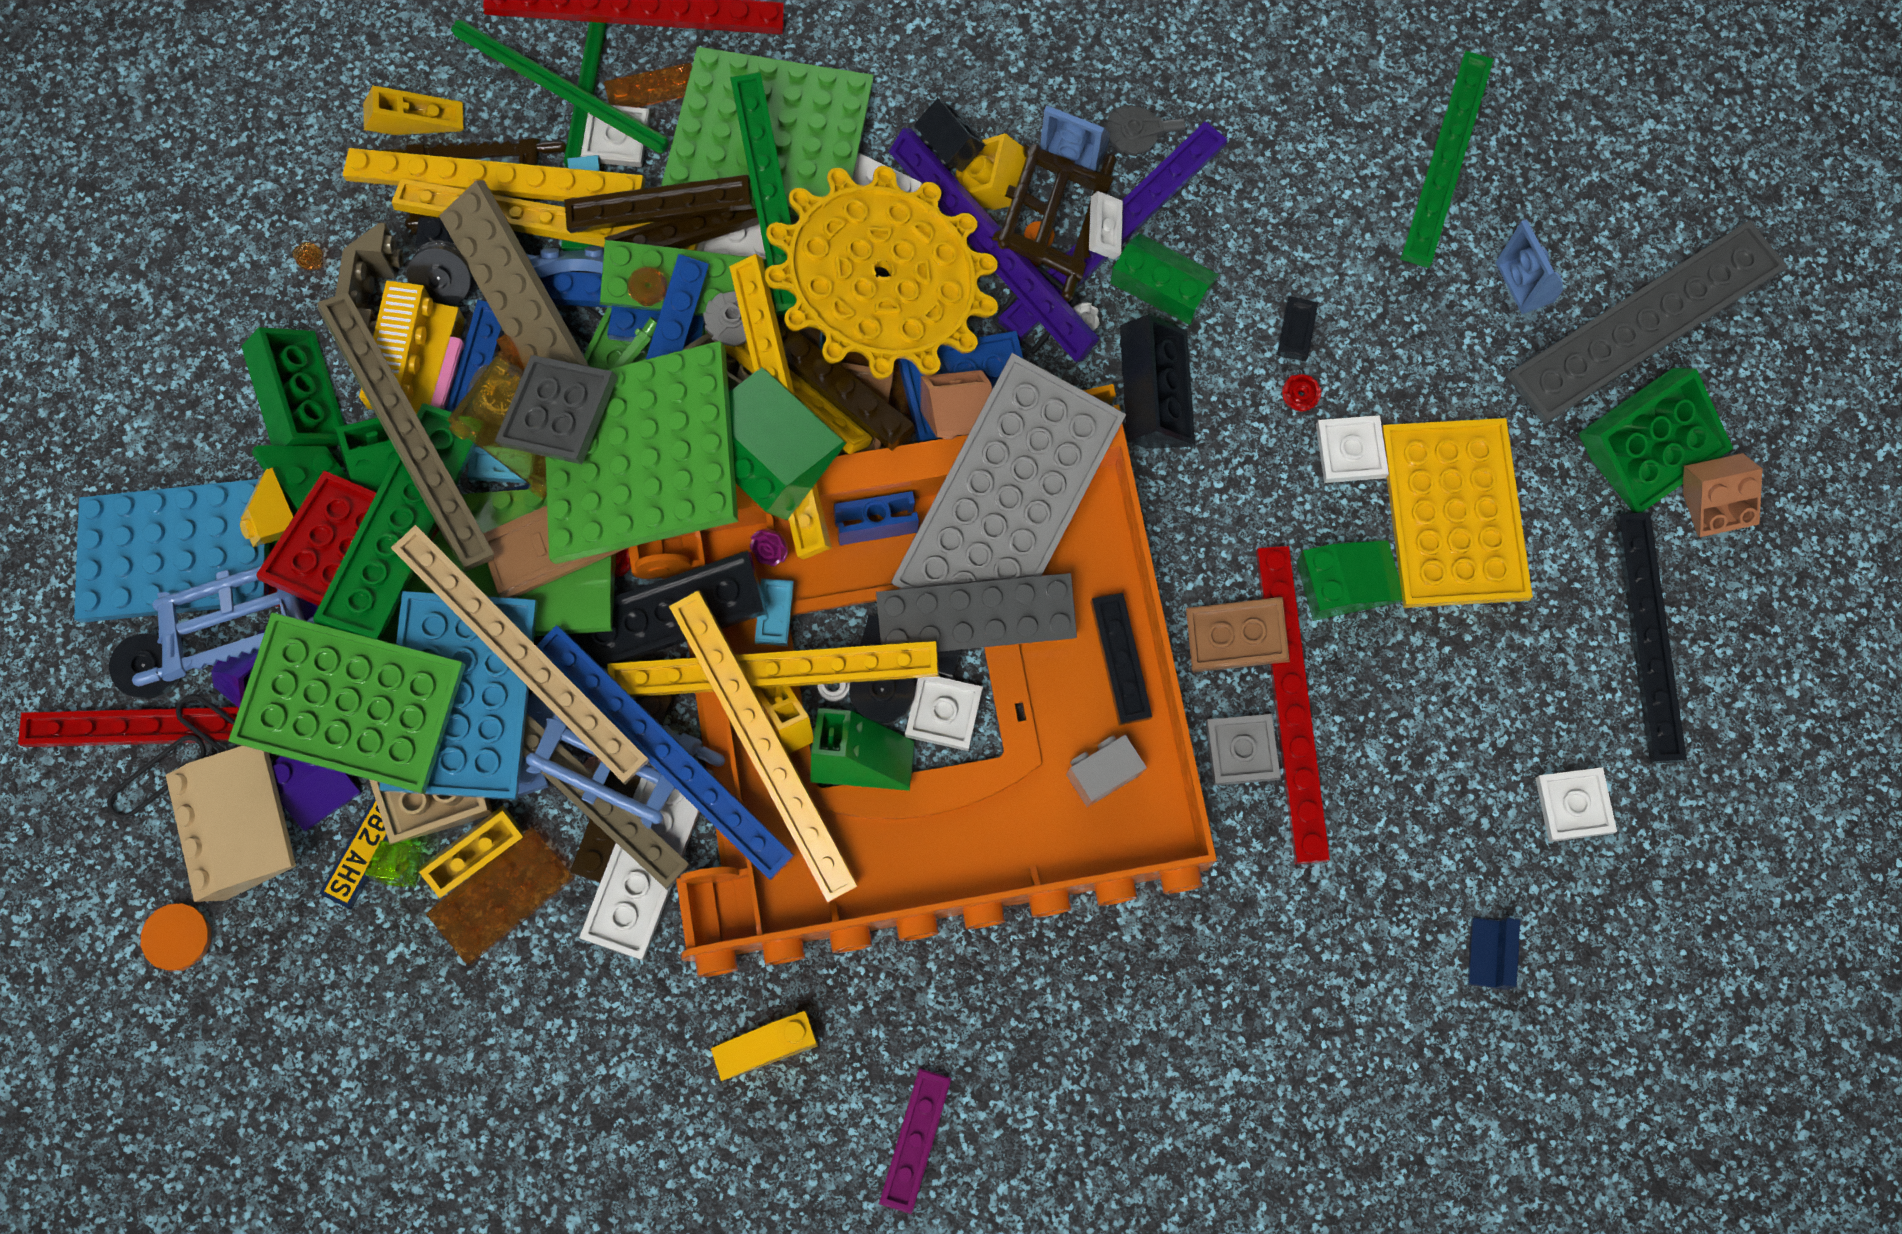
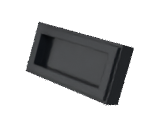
(1297, 328)

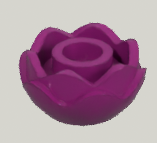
(769, 546)

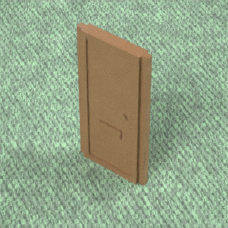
(523, 555)

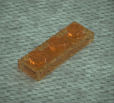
(649, 86)

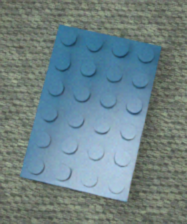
(162, 543)
(488, 718)

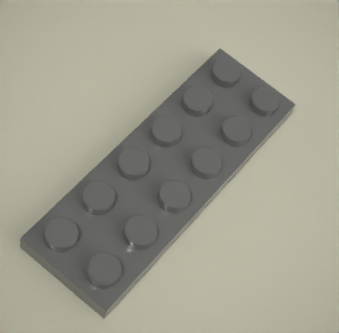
(979, 613)

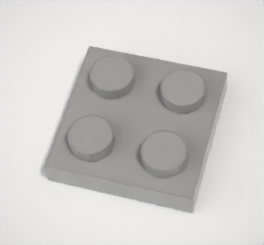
(1242, 749)

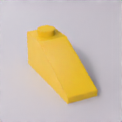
(410, 113)
(786, 716)
(764, 1045)

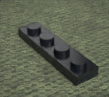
(1121, 659)

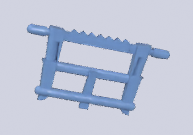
(170, 630)
(594, 787)

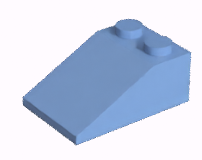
(1073, 138)
(1528, 270)

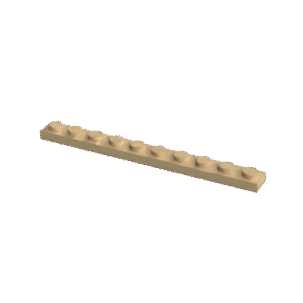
(520, 654)

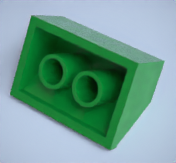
(1163, 278)

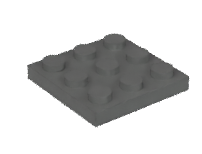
(556, 409)

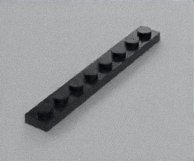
(1650, 638)

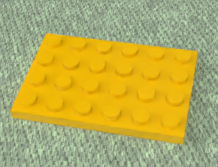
(1456, 513)

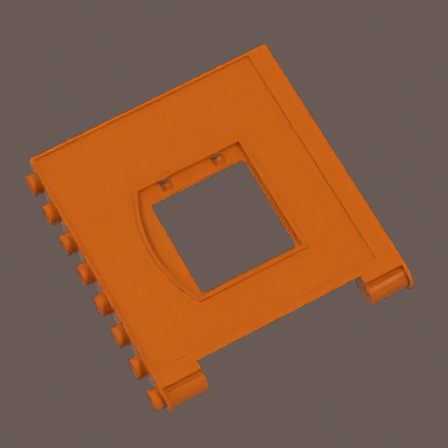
(971, 830)

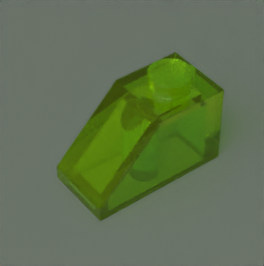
(395, 864)

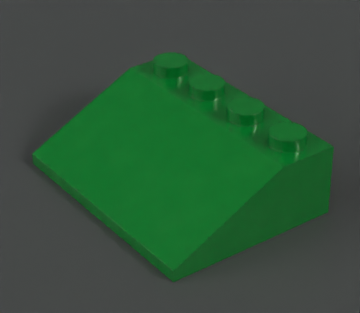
(1655, 435)
(777, 444)

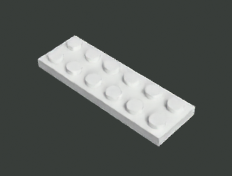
(628, 896)

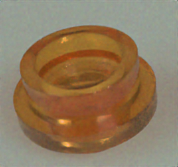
(308, 256)

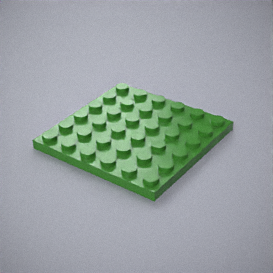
(812, 113)
(654, 462)

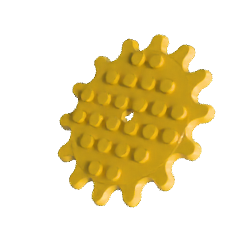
(890, 317)

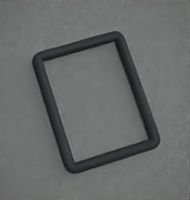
(1009, 302)

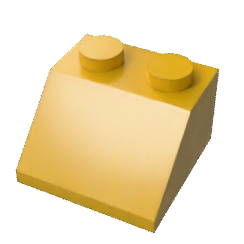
(993, 171)

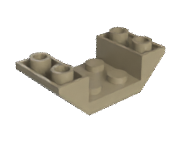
(362, 260)

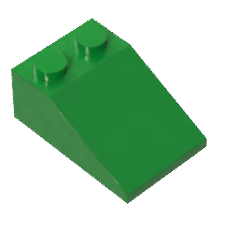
(1349, 578)

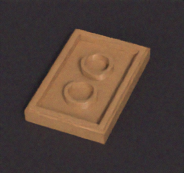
(1237, 634)

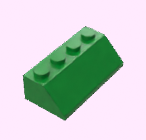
(292, 387)

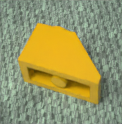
(266, 511)

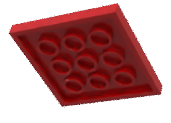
(318, 538)

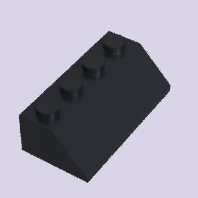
(1156, 384)

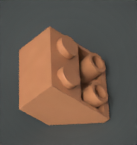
(953, 401)
(1723, 494)

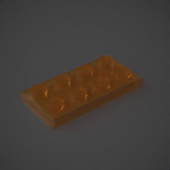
(500, 896)

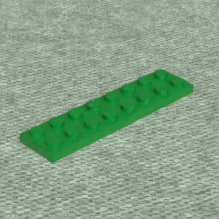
(371, 573)

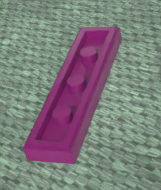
(915, 1141)

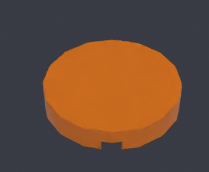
(175, 937)

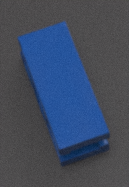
(881, 506)

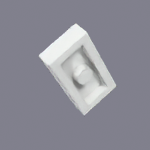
(1105, 225)

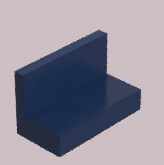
(1494, 953)

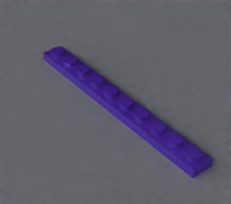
(1137, 210)
(1012, 267)

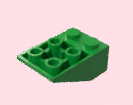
(366, 452)
(859, 752)

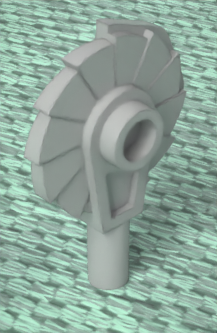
(724, 320)

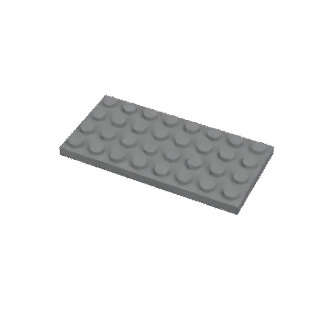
(1012, 482)

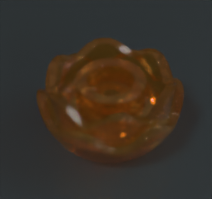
(644, 295)

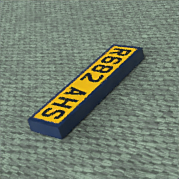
(349, 875)

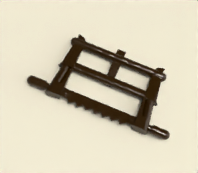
(526, 150)
(1037, 250)

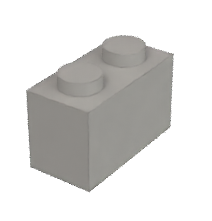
(1105, 770)

